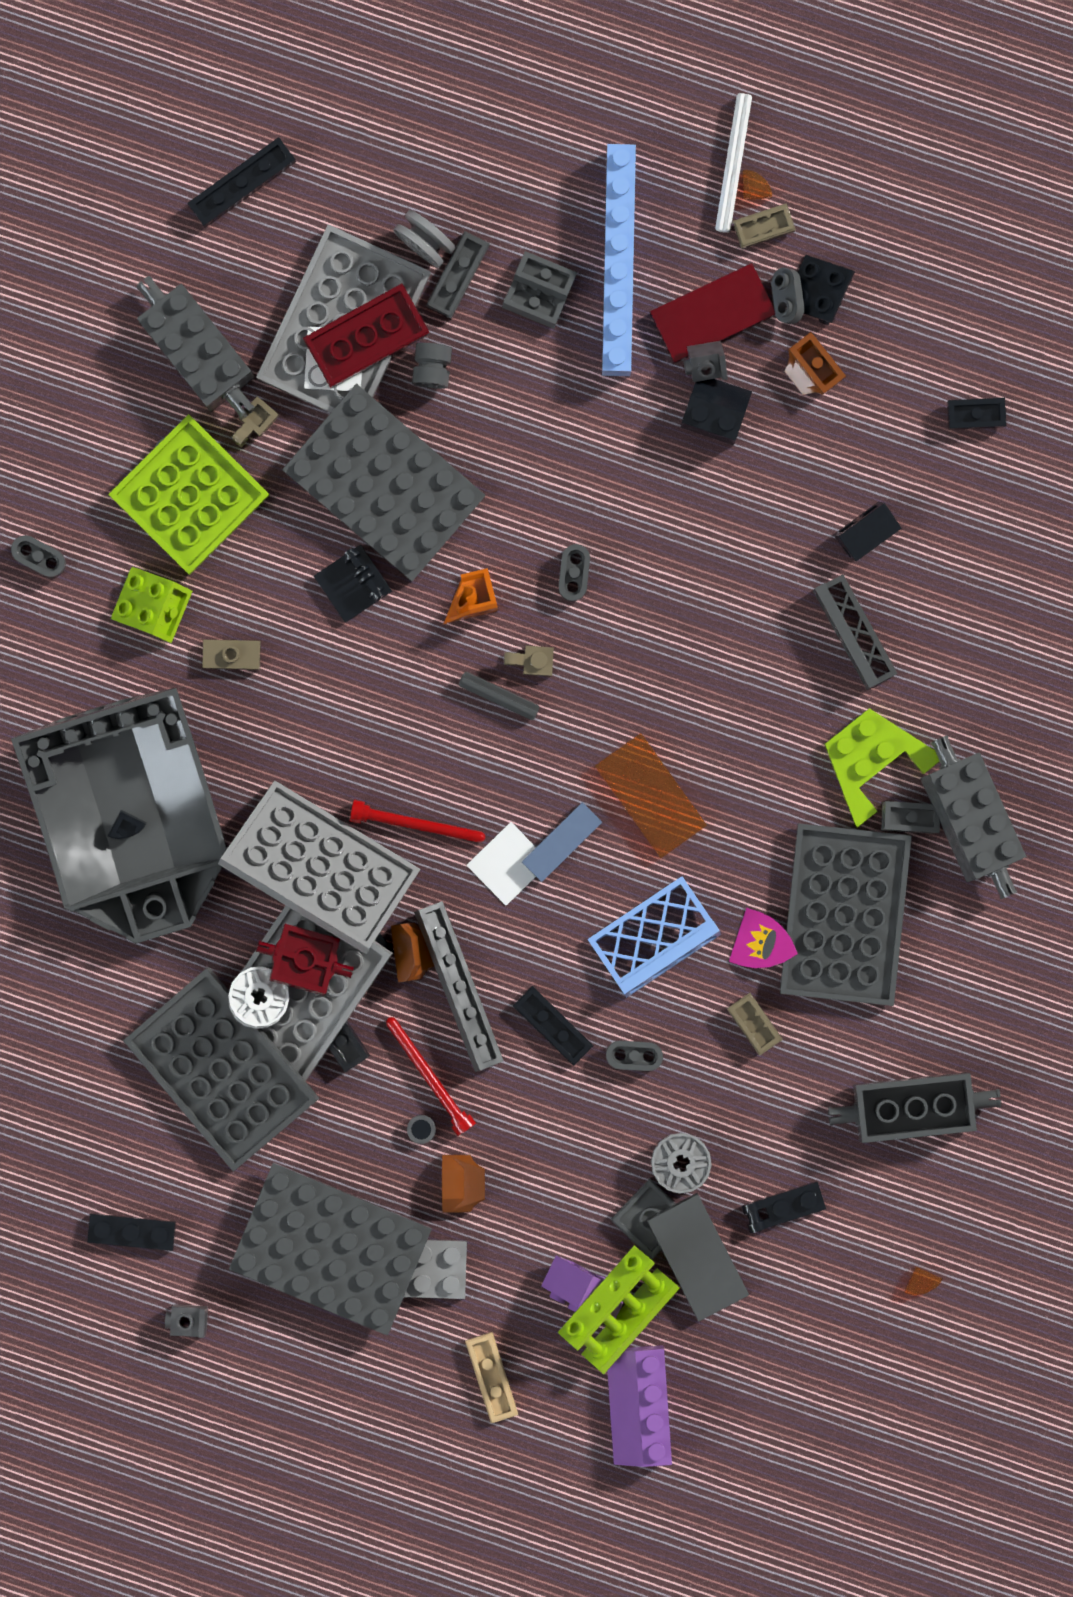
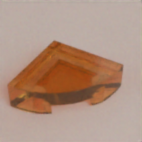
(755, 186)
(921, 1282)

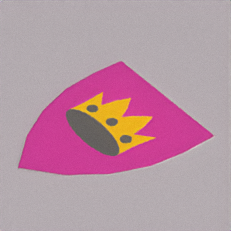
(761, 942)

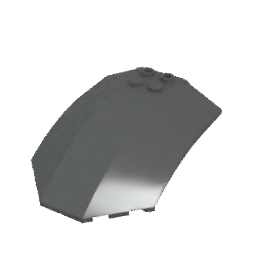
(138, 761)

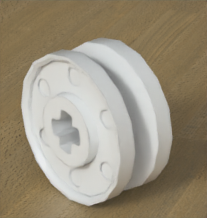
(242, 1004)

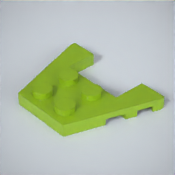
(865, 750)

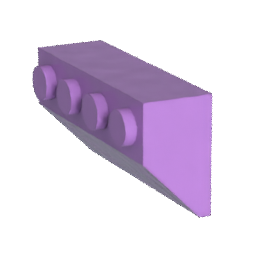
(639, 1408)

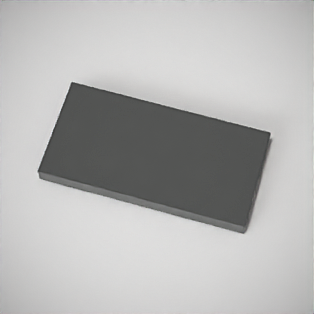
(697, 1257)

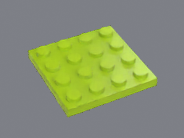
(189, 494)

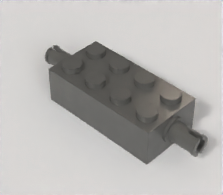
(195, 347)
(973, 817)
(914, 1107)

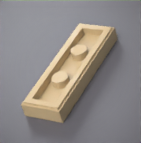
(491, 1377)

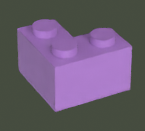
(572, 1283)

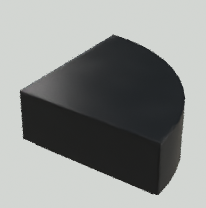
(126, 826)

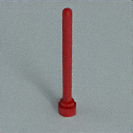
(362, 812)
(460, 1120)

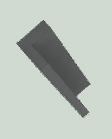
(846, 637)

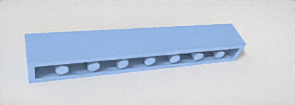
(618, 260)

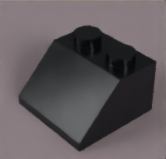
(716, 410)

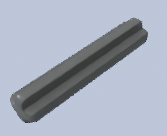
(499, 695)

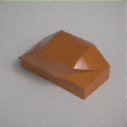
(812, 367)
(410, 952)
(461, 1183)

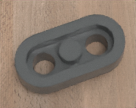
(787, 292)
(39, 556)
(574, 572)
(634, 1055)

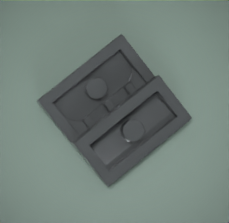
(539, 290)

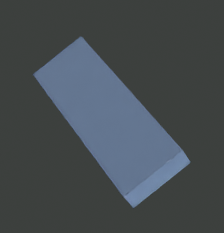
(561, 842)

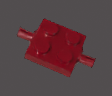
(304, 959)

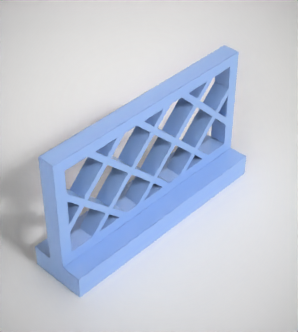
(668, 957)

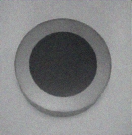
(421, 1129)

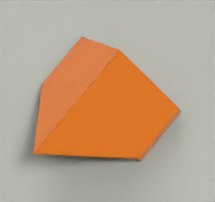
(472, 597)

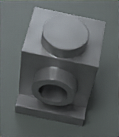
(706, 361)
(197, 1316)

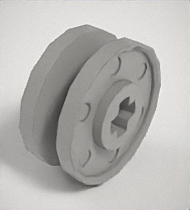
(424, 238)
(696, 1170)

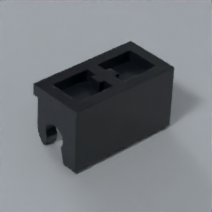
(867, 531)

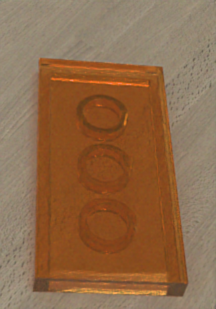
(650, 795)

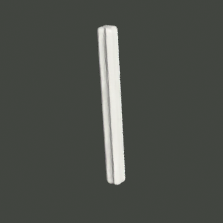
(733, 162)

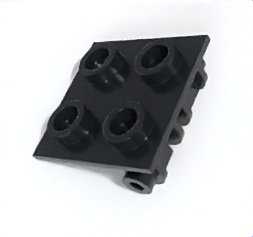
(823, 287)
(352, 583)

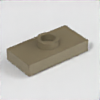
(764, 226)
(231, 654)
(754, 1024)

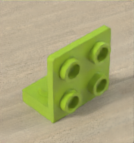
(151, 604)

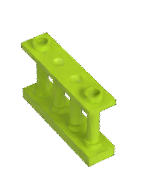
(632, 1317)

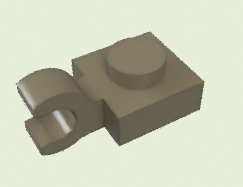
(256, 422)
(535, 660)

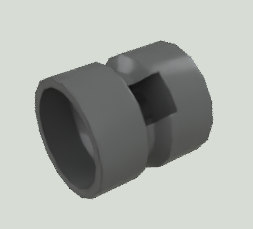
(432, 365)

